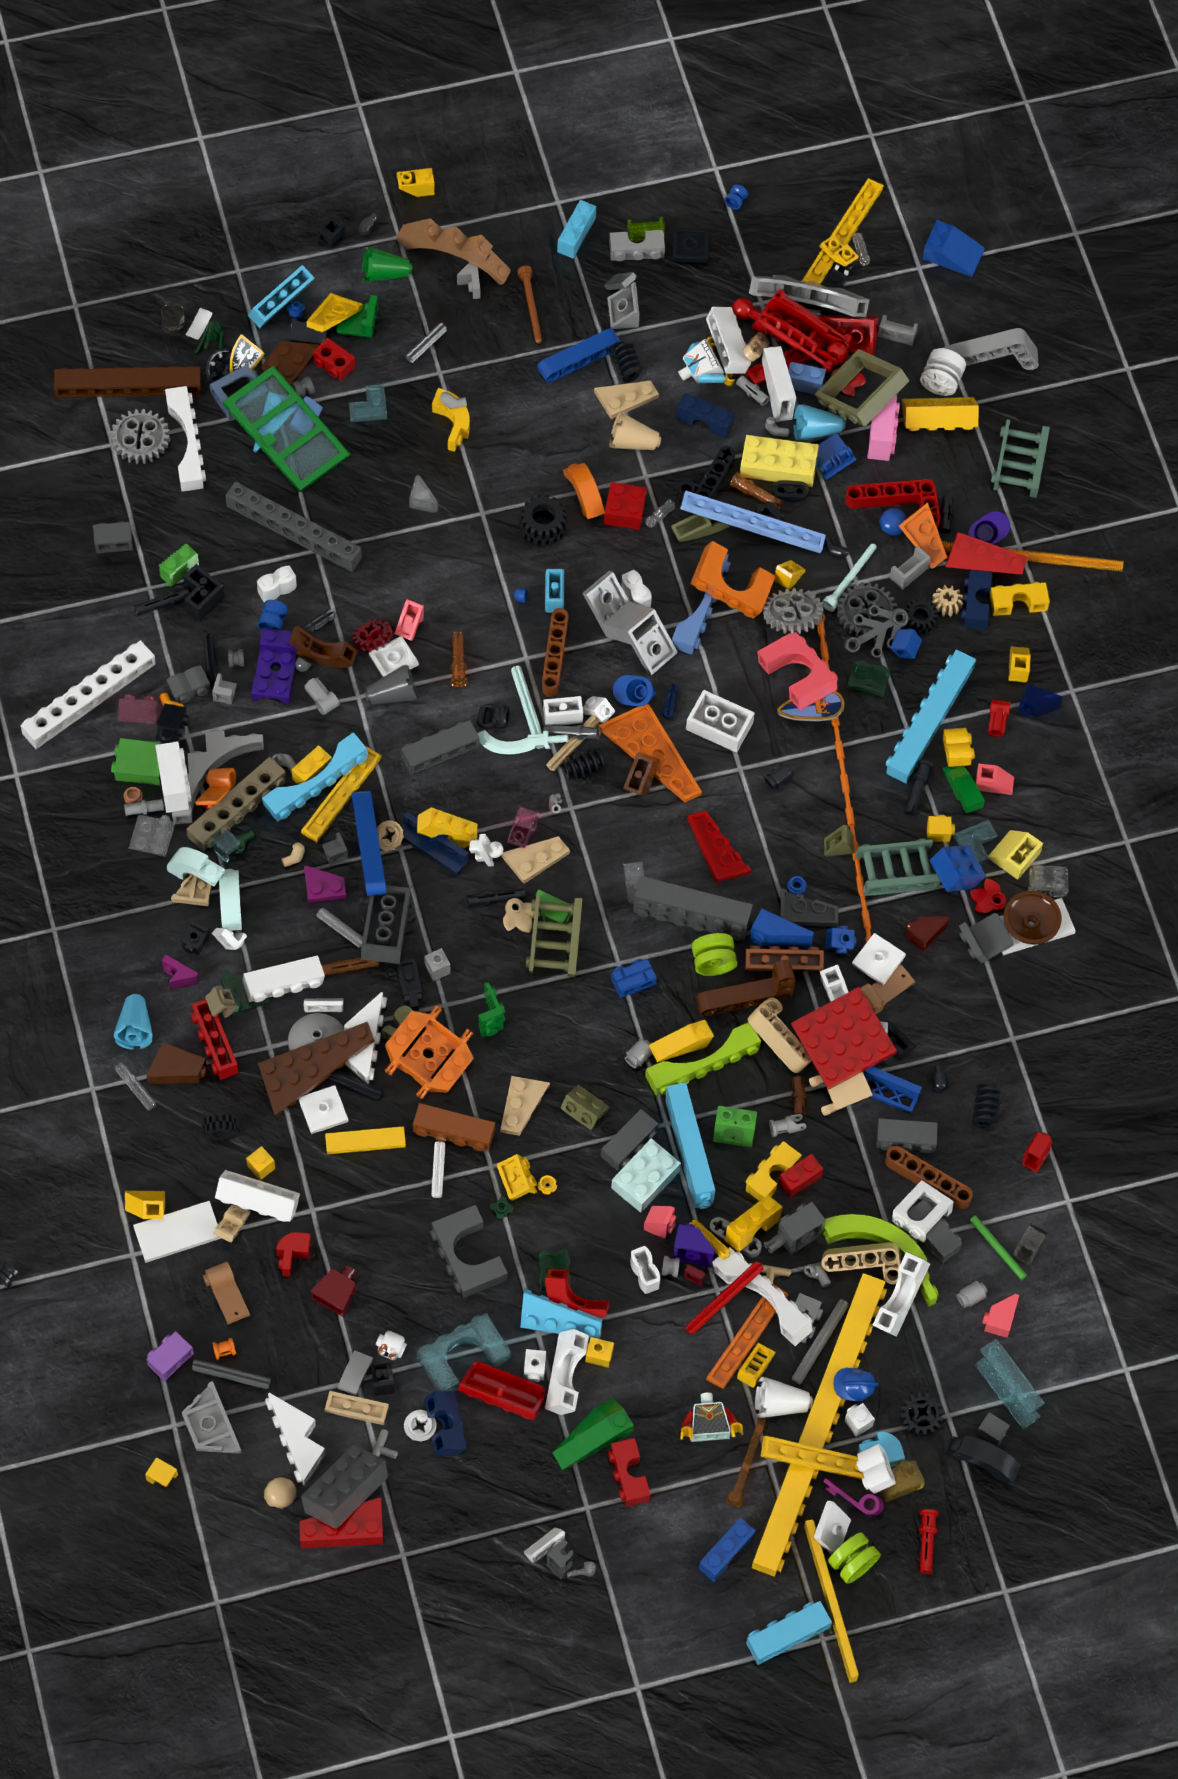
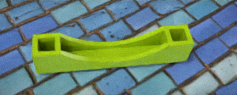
(741, 1042)

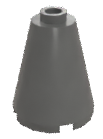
(393, 688)

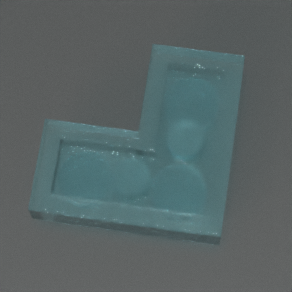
(371, 409)
(975, 837)

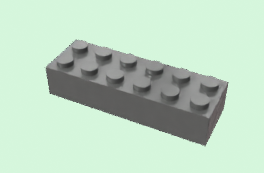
(692, 908)

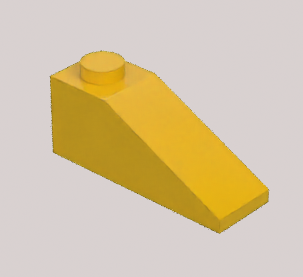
(683, 1041)

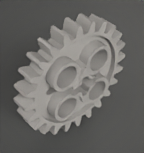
(123, 434)
(793, 611)

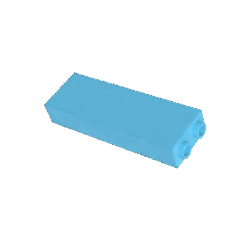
(690, 1146)

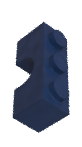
(694, 409)
(976, 613)
(444, 1407)

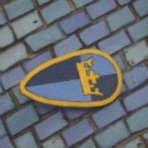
(821, 710)

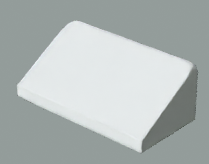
(323, 1005)
(544, 1544)

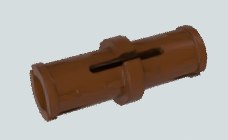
(799, 1095)

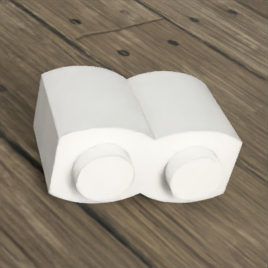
(276, 584)
(635, 590)
(646, 1271)
(875, 1469)

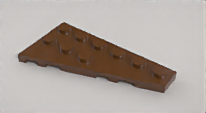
(304, 1068)

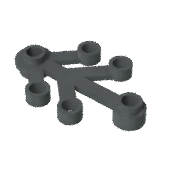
(878, 629)

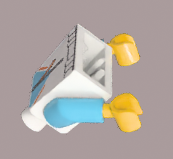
(704, 365)

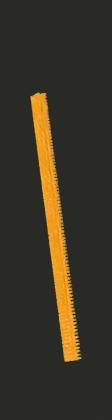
(1105, 563)

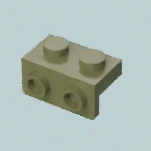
(584, 1107)

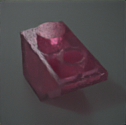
(523, 827)

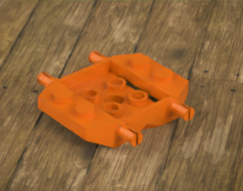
(439, 1041)

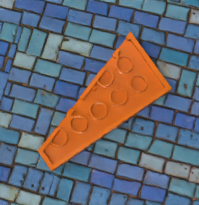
(642, 733)

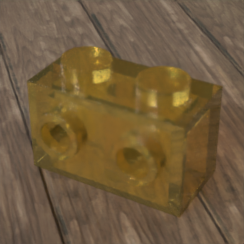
(907, 1479)

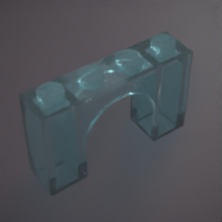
(477, 1332)

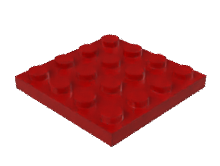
(843, 1038)

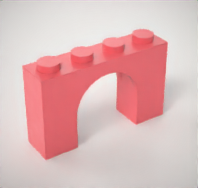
(794, 649)

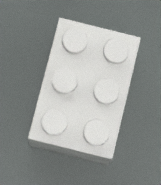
(720, 721)
(173, 776)

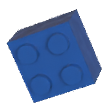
(957, 868)

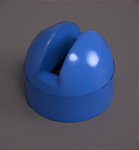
(521, 595)

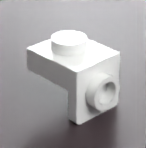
(598, 707)

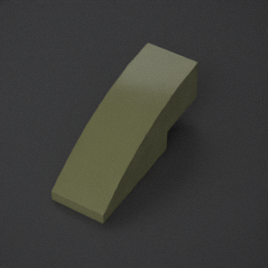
(697, 527)

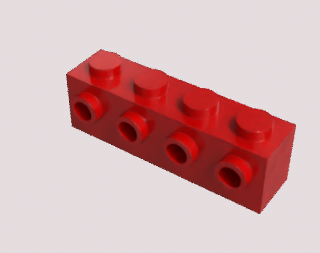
(215, 1039)

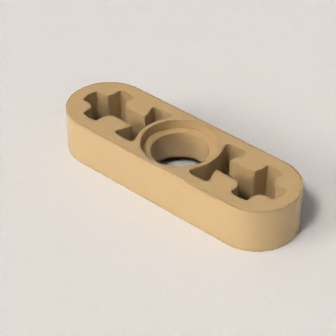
(755, 346)

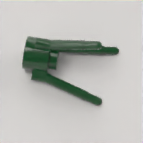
(212, 333)

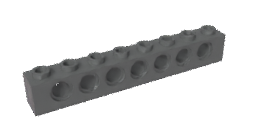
(293, 526)

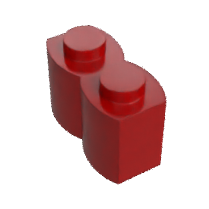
(1037, 1151)

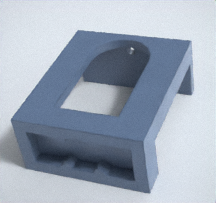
(216, 387)

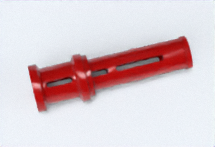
(929, 1531)

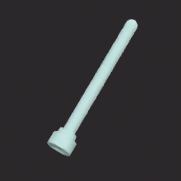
(831, 601)

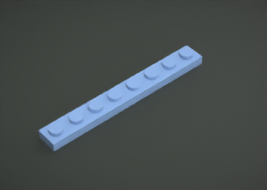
(753, 522)

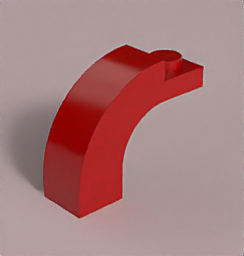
(559, 1291)

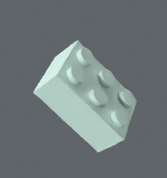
(646, 1175)

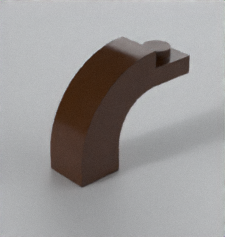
(320, 652)

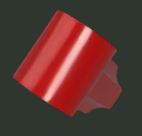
(998, 713)

